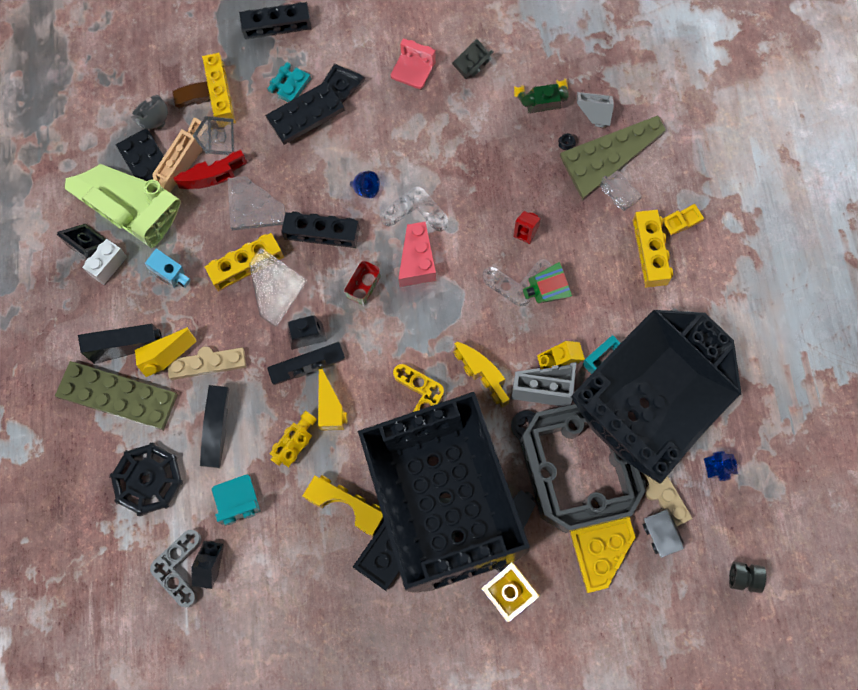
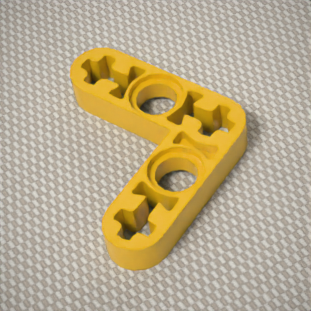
(425, 390)

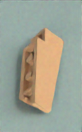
(178, 157)

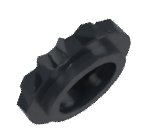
(519, 420)

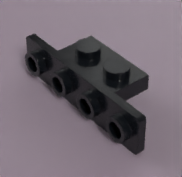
(306, 363)

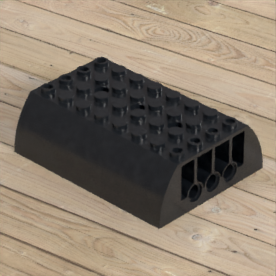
(411, 493)

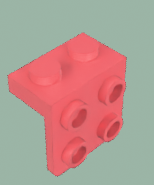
(414, 64)

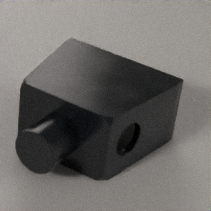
(305, 332)

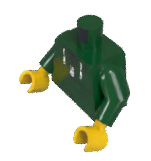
(543, 97)

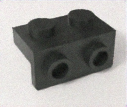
(471, 58)

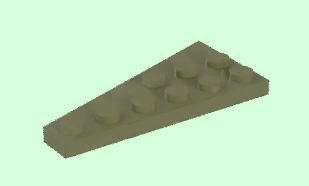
(609, 153)

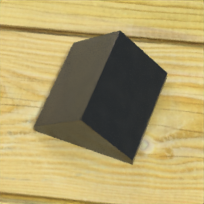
(81, 240)

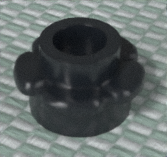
(566, 138)

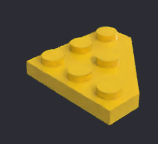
(601, 551)

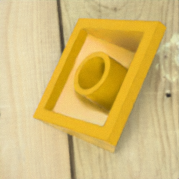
(510, 592)

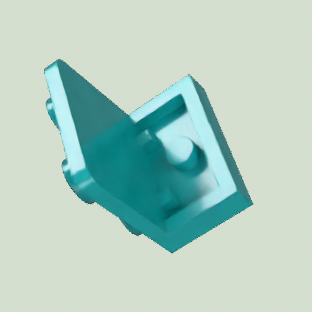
(235, 500)

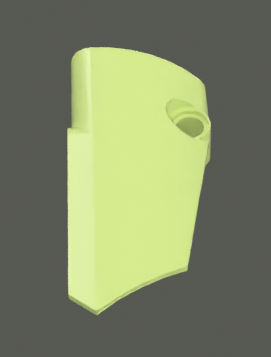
(127, 202)

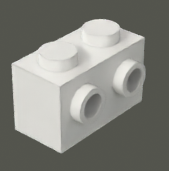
(104, 261)

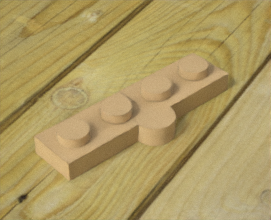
(207, 363)
(667, 498)

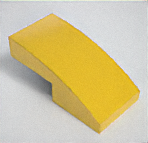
(683, 220)

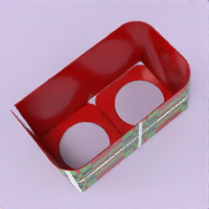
(357, 278)

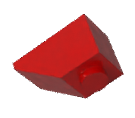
(526, 226)

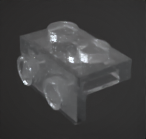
(620, 190)

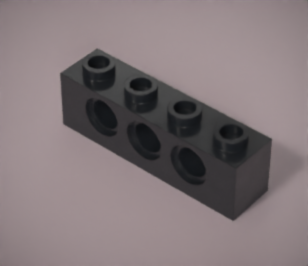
(275, 20)
(328, 236)

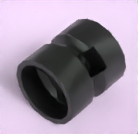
(747, 577)

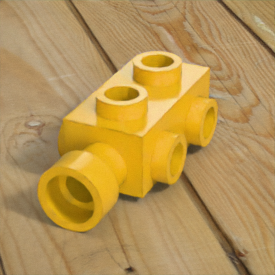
(293, 444)

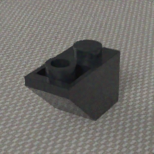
(207, 565)

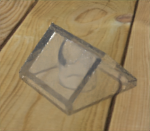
(215, 135)

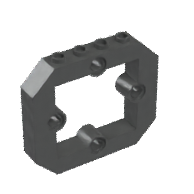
(582, 516)

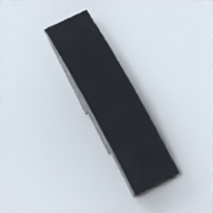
(214, 426)

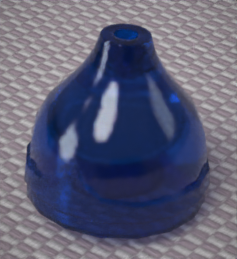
(366, 184)

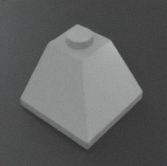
(596, 107)

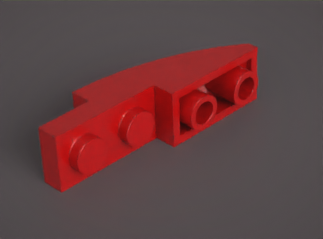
(206, 176)

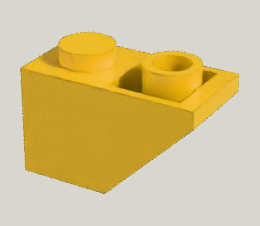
(561, 355)

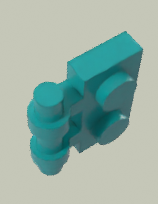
(294, 84)

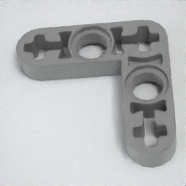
(170, 565)

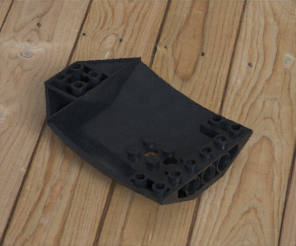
(685, 373)

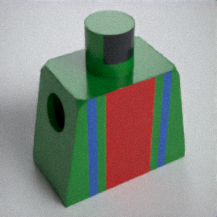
(548, 285)

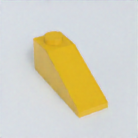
(162, 352)
(330, 411)

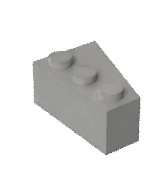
(545, 386)

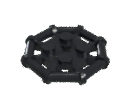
(150, 489)

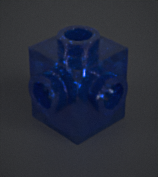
(721, 466)

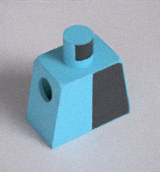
(166, 269)

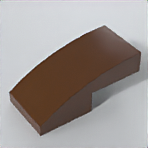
(191, 93)

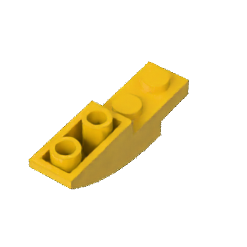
(479, 366)

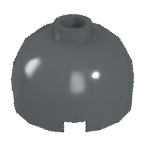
(151, 114)

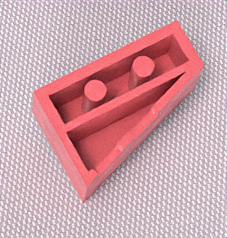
(417, 258)

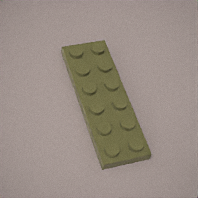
(116, 395)

